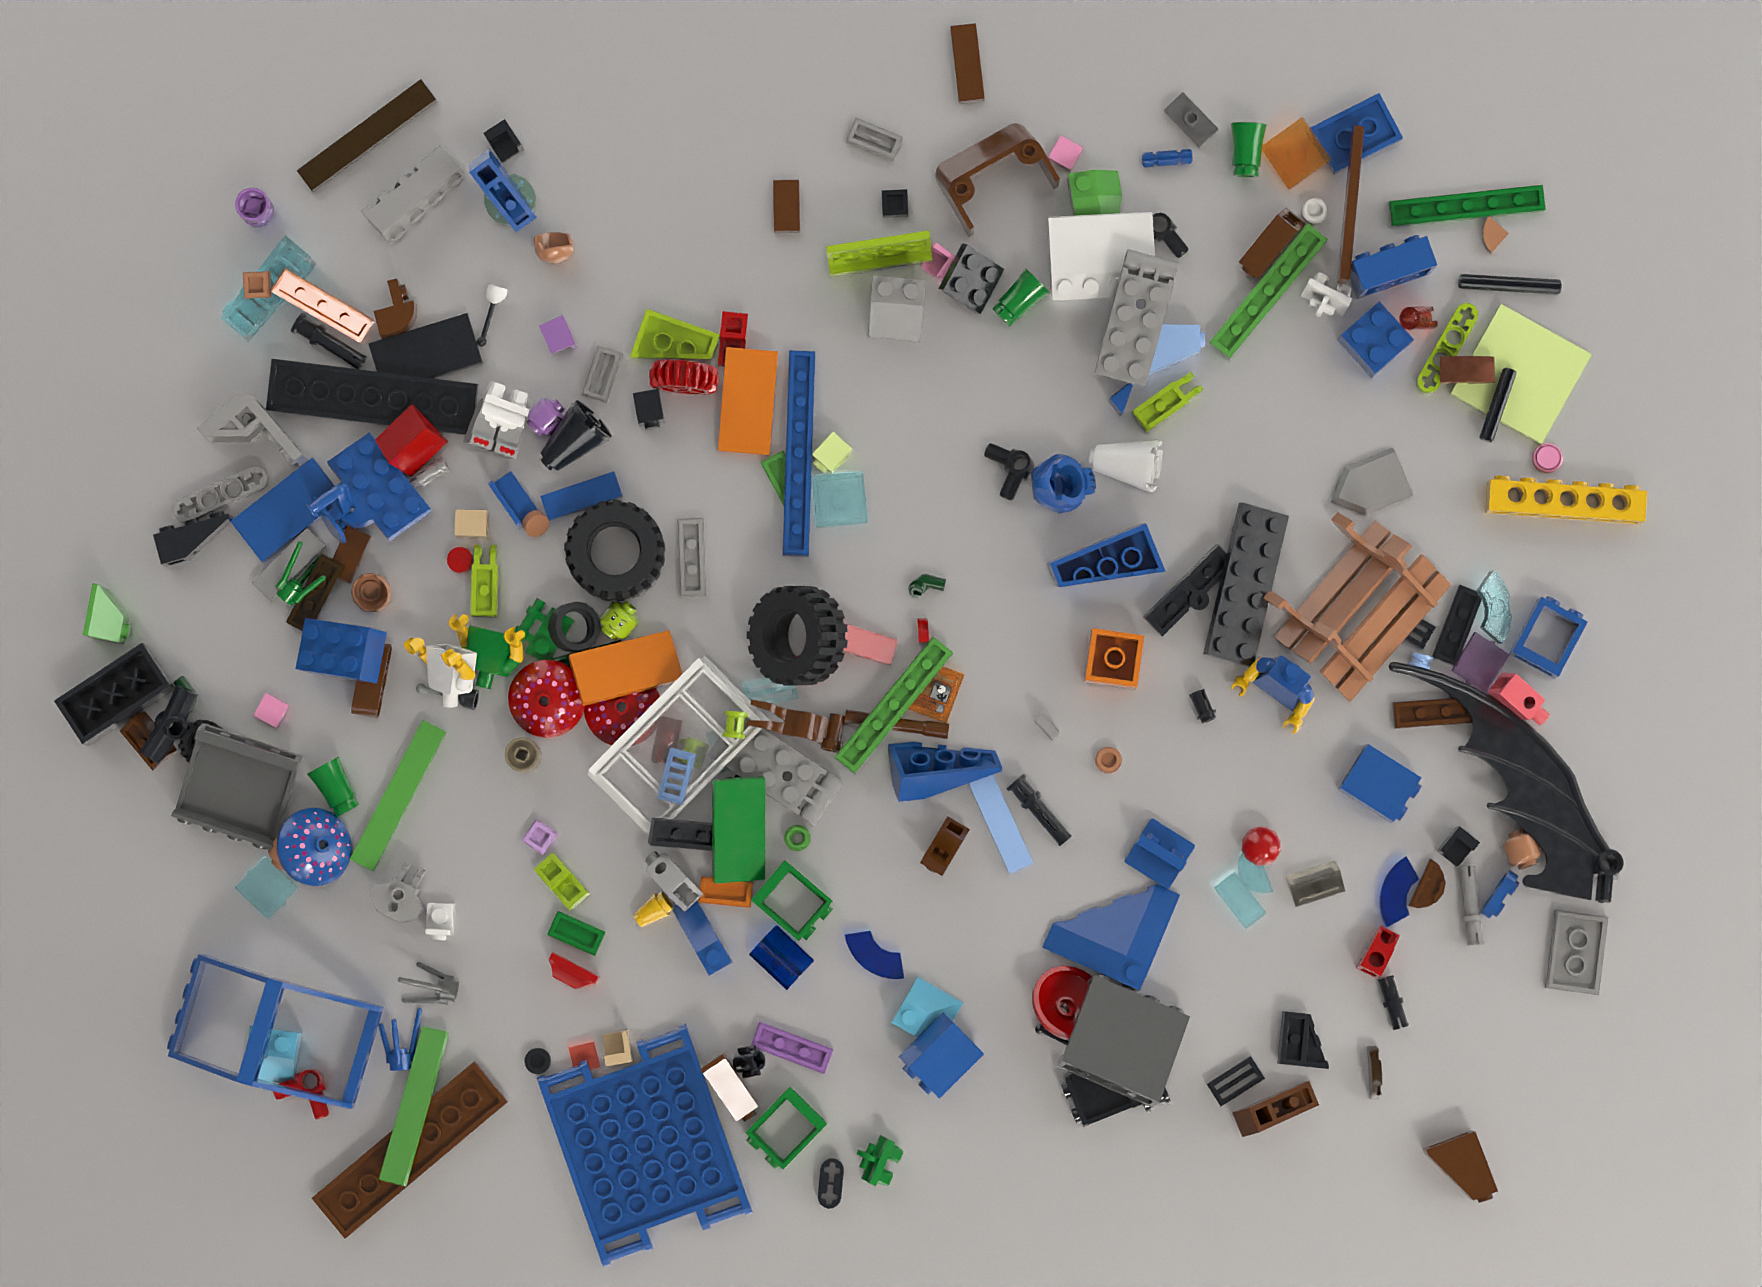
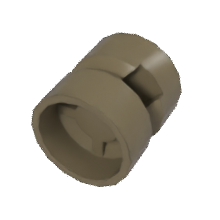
(523, 755)

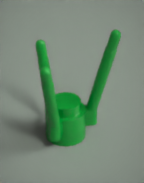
(290, 590)

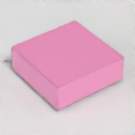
(1065, 153)
(271, 710)

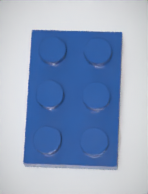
(1378, 126)

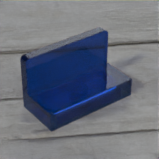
(781, 957)

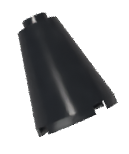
(574, 437)

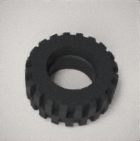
(608, 515)
(823, 635)

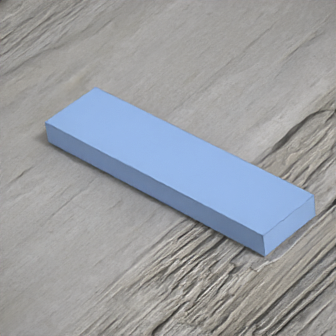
(1001, 823)

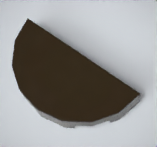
(1375, 1072)

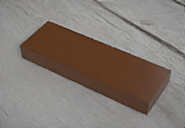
(967, 63)
(1429, 713)

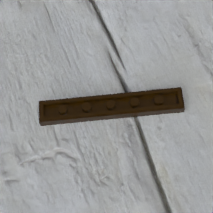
(366, 135)

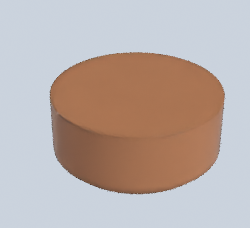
(535, 523)
(1108, 760)

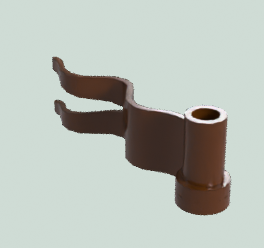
(803, 725)

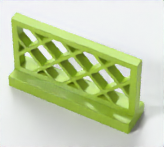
(879, 253)

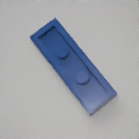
(581, 495)

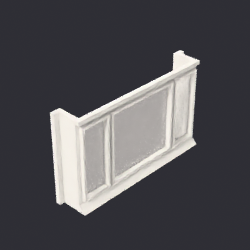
(683, 718)

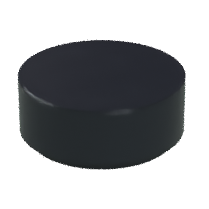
(537, 1061)

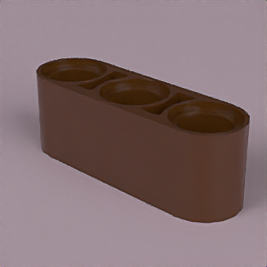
(369, 696)

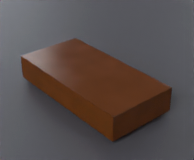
(786, 206)
(351, 552)

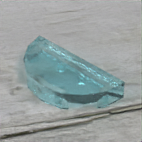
(1253, 876)

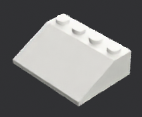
(1091, 251)

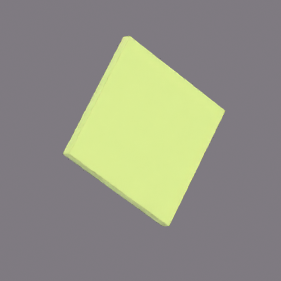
(1544, 378)

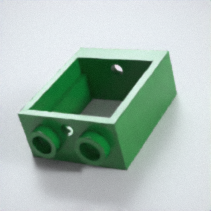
(770, 885)
(805, 1109)

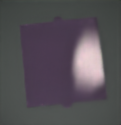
(1480, 662)

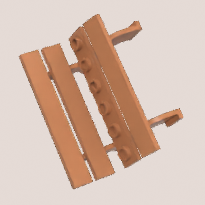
(1326, 628)

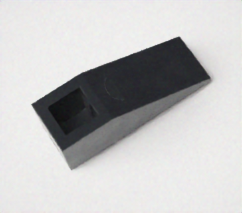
(185, 542)

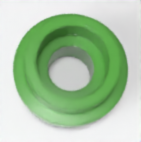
(797, 846)

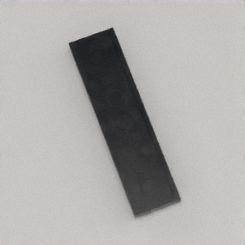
(368, 395)

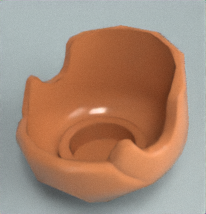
(553, 247)
(371, 592)

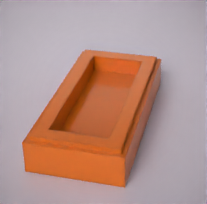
(728, 894)

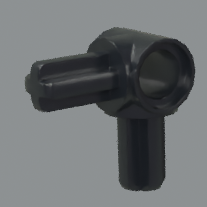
(1170, 236)
(1014, 475)

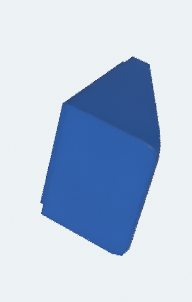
(1120, 398)

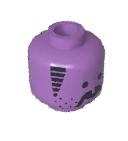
(545, 416)

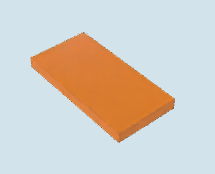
(748, 401)
(625, 667)

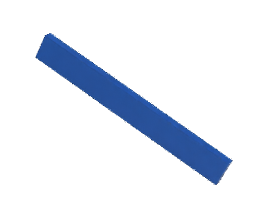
(798, 453)

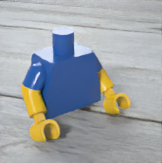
(1283, 682)

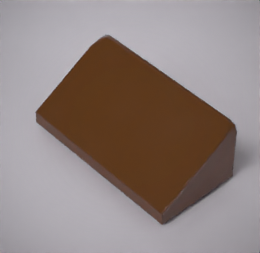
(138, 731)

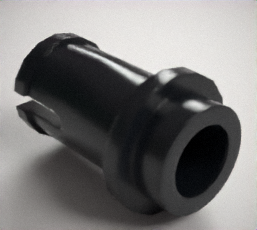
(1203, 706)

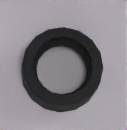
(592, 622)

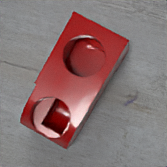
(1378, 952)

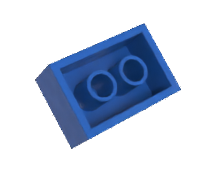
(1392, 266)
(341, 650)

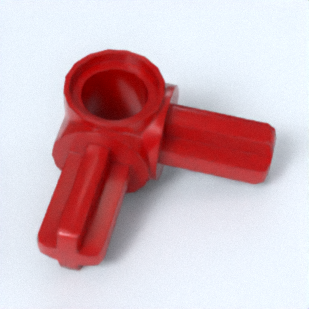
(319, 1109)

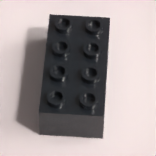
(114, 694)

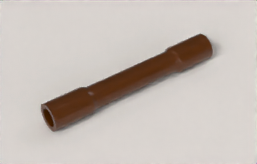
(926, 728)

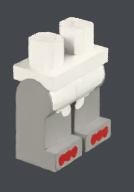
(497, 422)

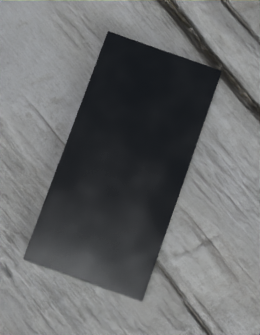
(429, 349)

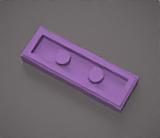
(792, 1047)

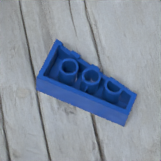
(1112, 558)

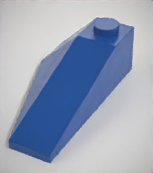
(928, 771)

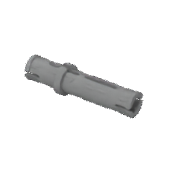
(1471, 905)

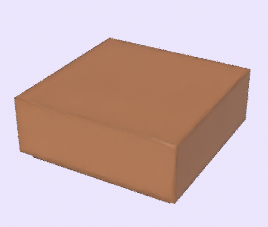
(257, 284)

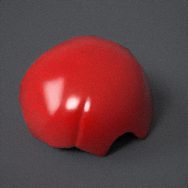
(1261, 846)

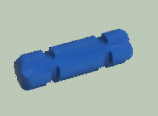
(1167, 158)

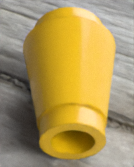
(654, 909)

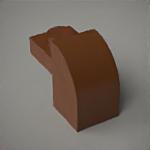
(398, 317)
(944, 846)

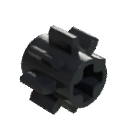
(749, 1061)

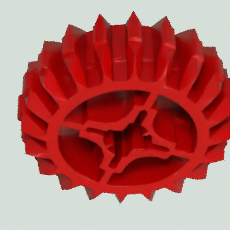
(683, 377)

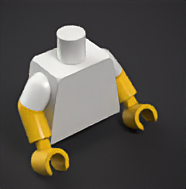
(449, 668)

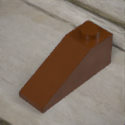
(1275, 1109)

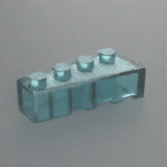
(250, 314)

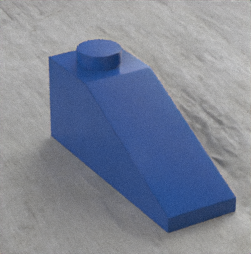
(501, 190)
(703, 938)

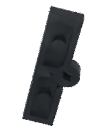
(1188, 592)

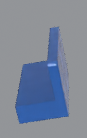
(512, 497)

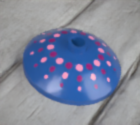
(300, 850)

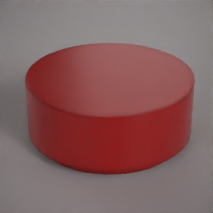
(460, 560)

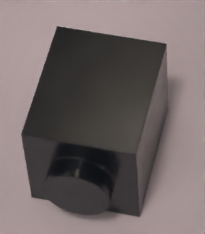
(649, 409)

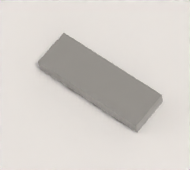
(691, 557)
(268, 579)

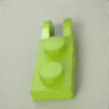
(1165, 403)
(484, 584)

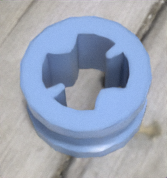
(1420, 660)

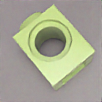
(831, 454)

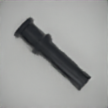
(317, 335)
(1032, 798)

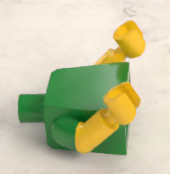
(495, 651)

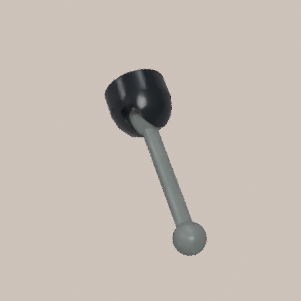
(466, 700)

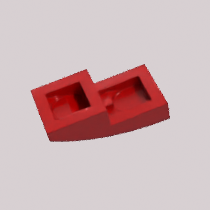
(732, 333)

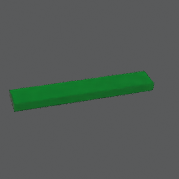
(1466, 206)

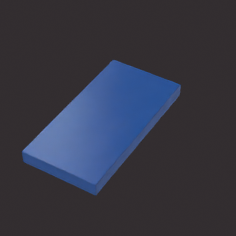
(282, 511)

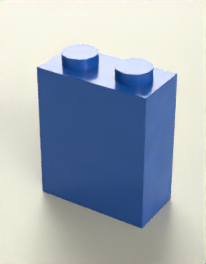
(1380, 784)
(940, 1056)

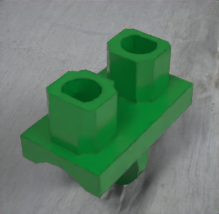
(875, 1159)

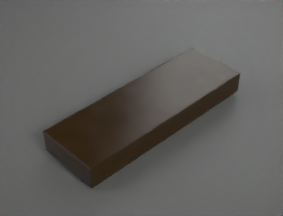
(315, 601)

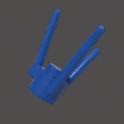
(398, 1057)

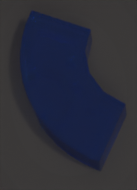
(1395, 890)
(873, 957)

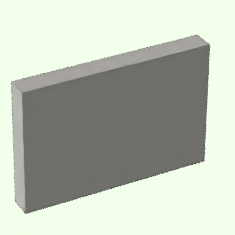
(1576, 952)

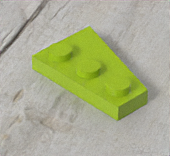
(672, 338)

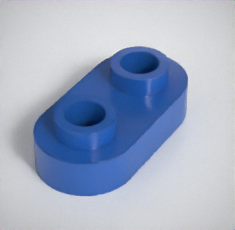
(1506, 885)

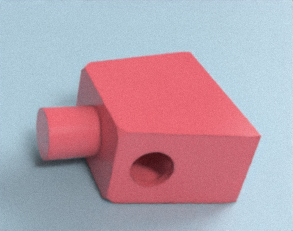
(1512, 691)

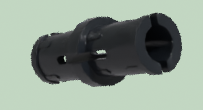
(1393, 1002)

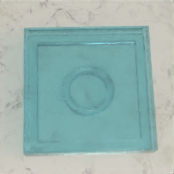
(839, 499)

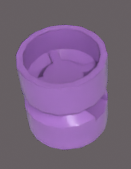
(254, 207)

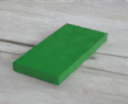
(738, 829)

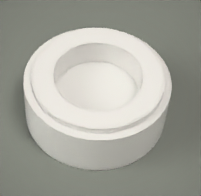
(1314, 211)

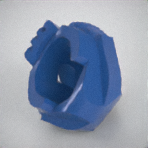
(1061, 483)

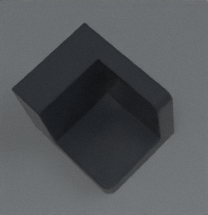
(503, 141)
(1458, 846)

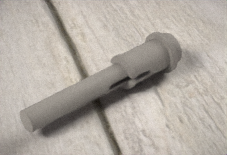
(430, 473)

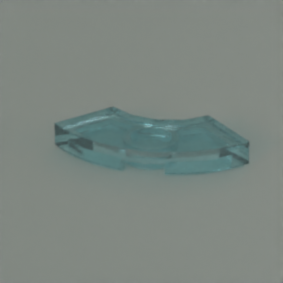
(1497, 607)

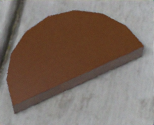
(1429, 887)

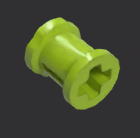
(739, 727)

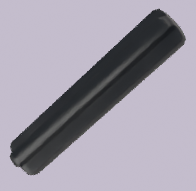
(1498, 404)

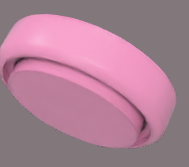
(1547, 458)

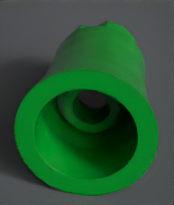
(1247, 148)
(1020, 297)
(334, 786)

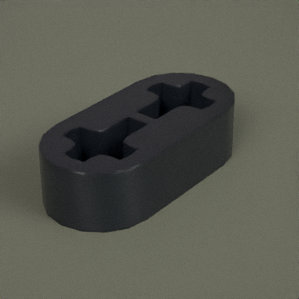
(824, 1182)

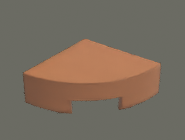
(1492, 234)

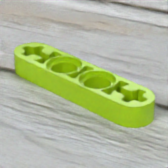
(1445, 347)

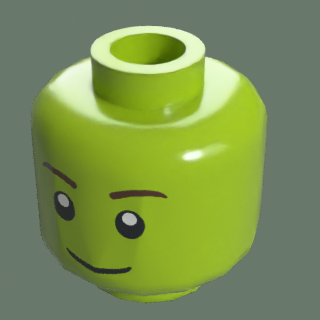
(619, 620)

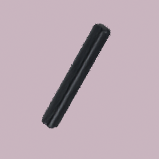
(1509, 284)

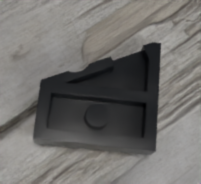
(1299, 1042)

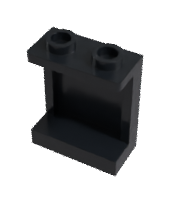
(1094, 1101)

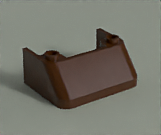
(955, 173)

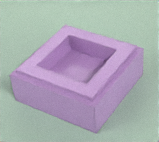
(539, 837)

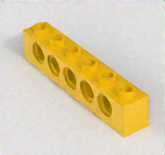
(1499, 503)

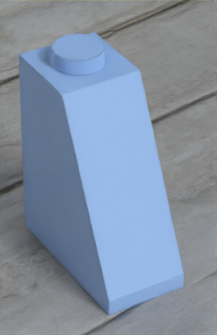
(1176, 345)

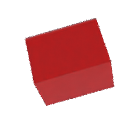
(410, 441)

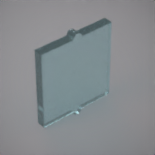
(266, 887)

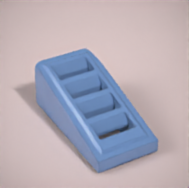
(691, 757)

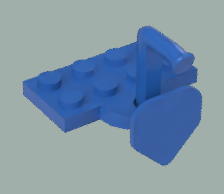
(368, 493)

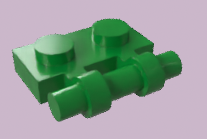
(541, 645)

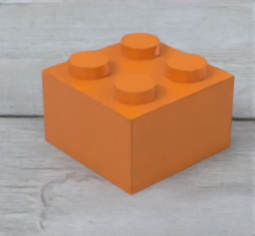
(1114, 658)

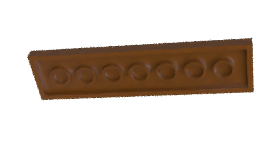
(450, 1118)

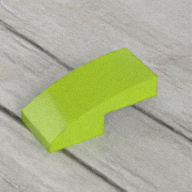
(561, 881)

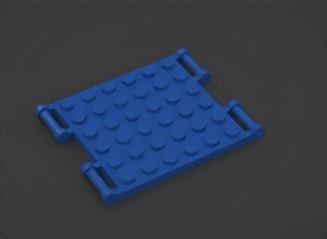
(644, 1145)

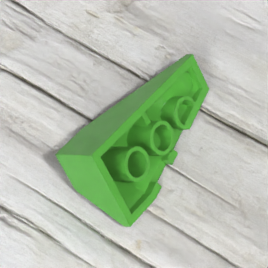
(1094, 192)

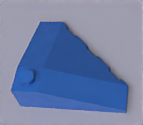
(1118, 937)

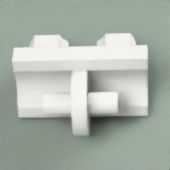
(1326, 298)

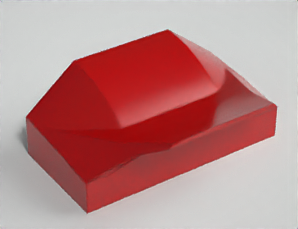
(571, 973)

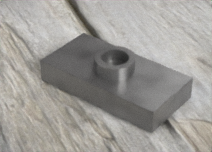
(1191, 119)

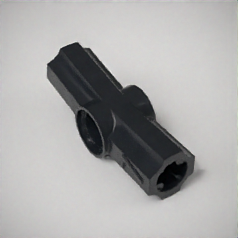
(164, 735)

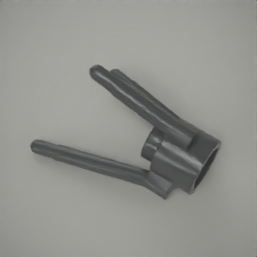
(445, 989)

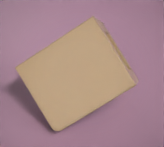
(471, 524)
(617, 1048)

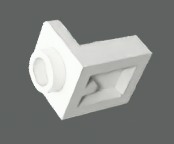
(439, 920)

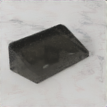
(1315, 883)

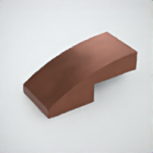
(1467, 369)

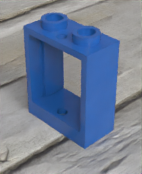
(1534, 659)

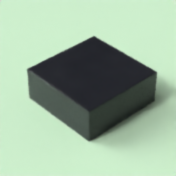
(894, 203)

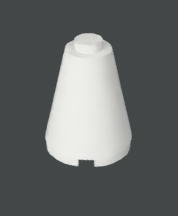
(1129, 462)

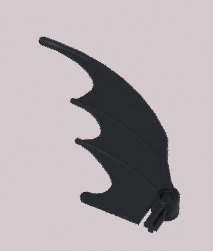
(1540, 792)

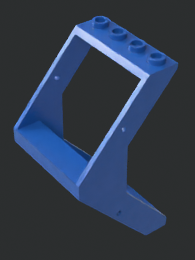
(262, 1032)

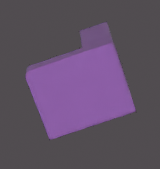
(557, 335)

